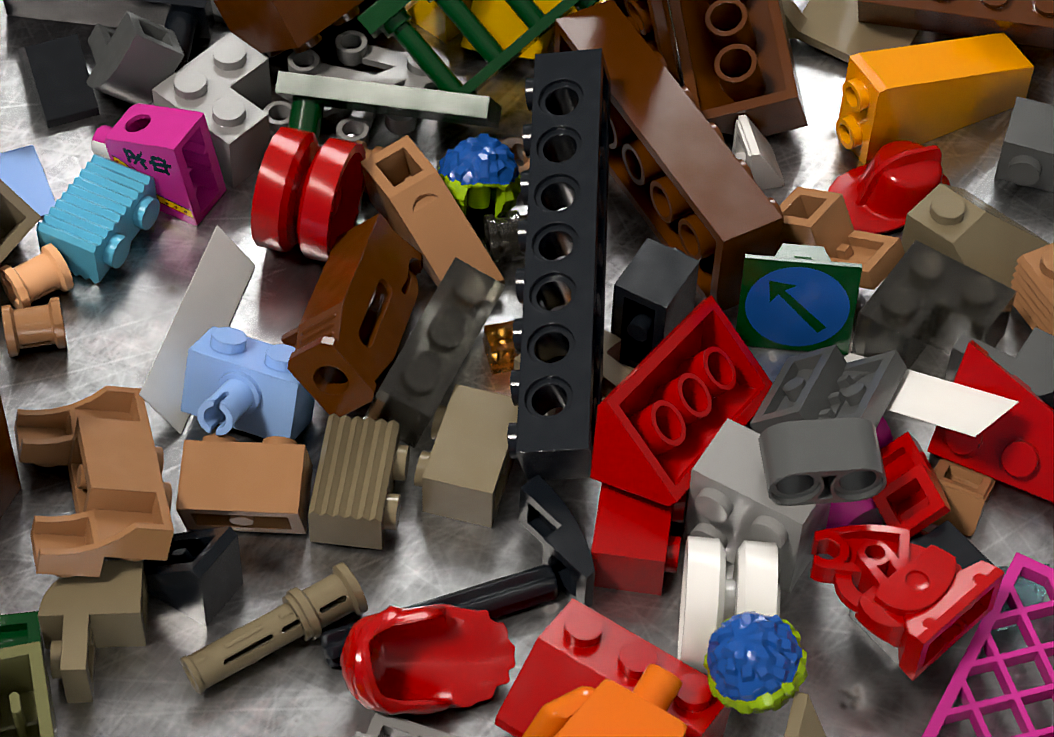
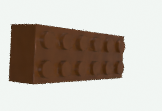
(673, 158)

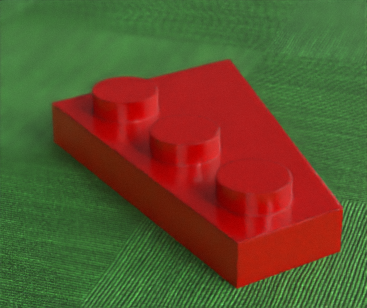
(1016, 445)

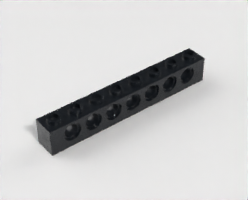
(571, 124)

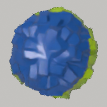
(482, 172)
(755, 662)

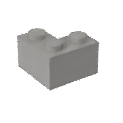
(231, 89)

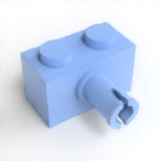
(244, 386)

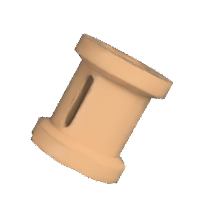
(36, 277)

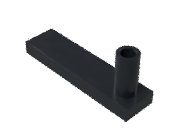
(183, 17)

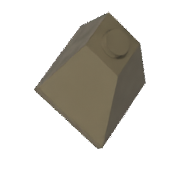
(969, 232)

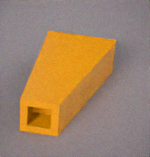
(928, 90)

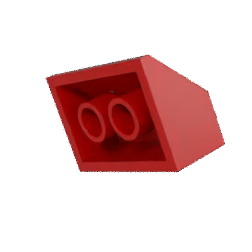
(588, 648)

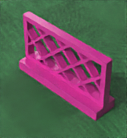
(998, 663)

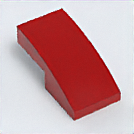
(912, 488)

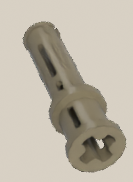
(300, 615)

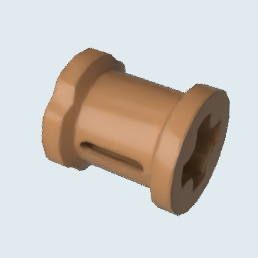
(33, 326)

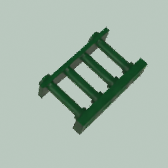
(393, 20)

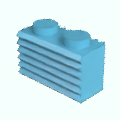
(100, 217)

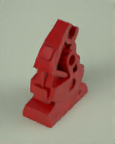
(903, 590)

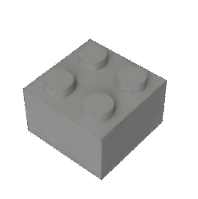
(733, 504)

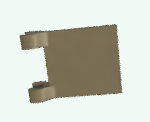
(836, 29)

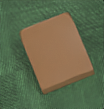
(966, 494)

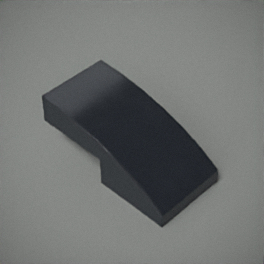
(562, 539)

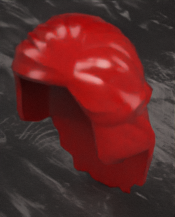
(426, 659)

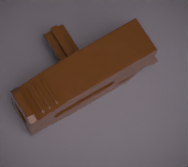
(355, 316)

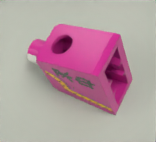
(171, 148)

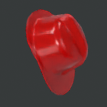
(890, 185)

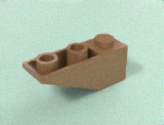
(422, 210)

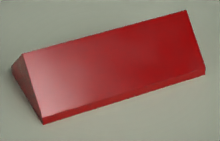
(675, 405)

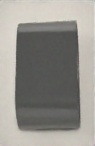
(822, 461)

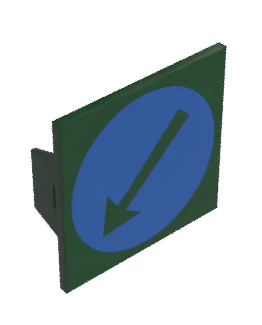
(798, 300)

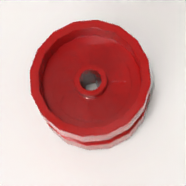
(306, 192)

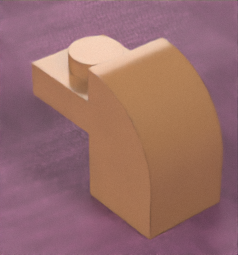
(823, 220)

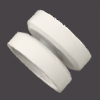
(711, 598)

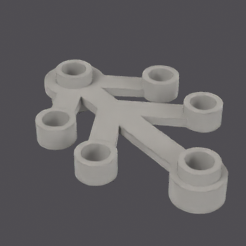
(399, 71)

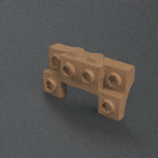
(113, 482)

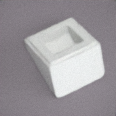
(757, 153)

